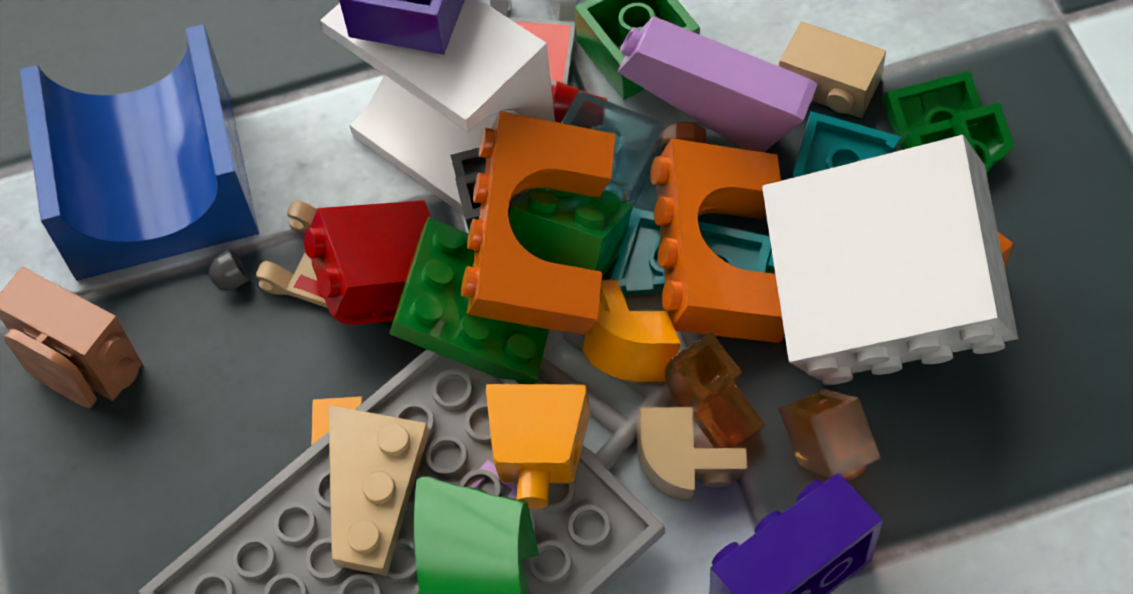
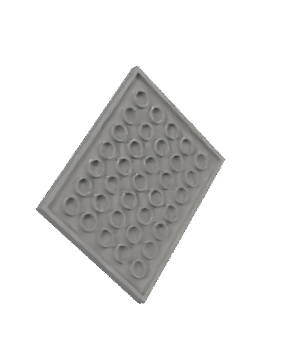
(284, 530)

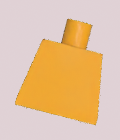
(537, 435)

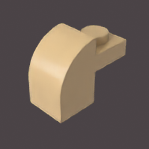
(671, 460)

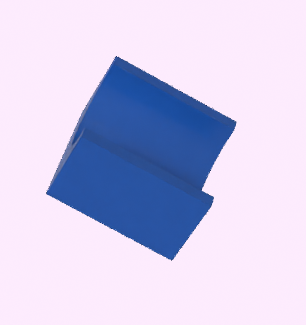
(139, 168)

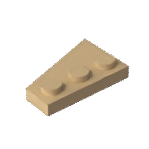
(370, 484)

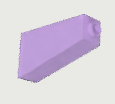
(716, 84)

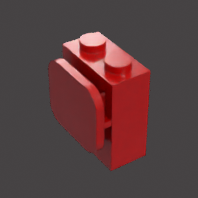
(364, 257)

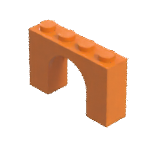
(505, 277)
(700, 286)

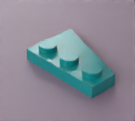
(638, 264)

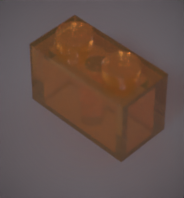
(830, 434)

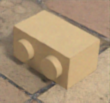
(840, 65)

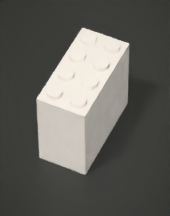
(889, 262)

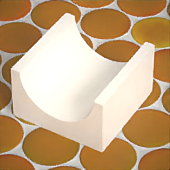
(442, 102)

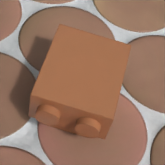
(66, 340)

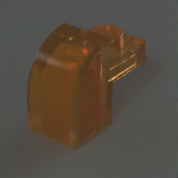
(705, 379)

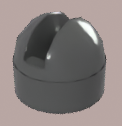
(228, 270)

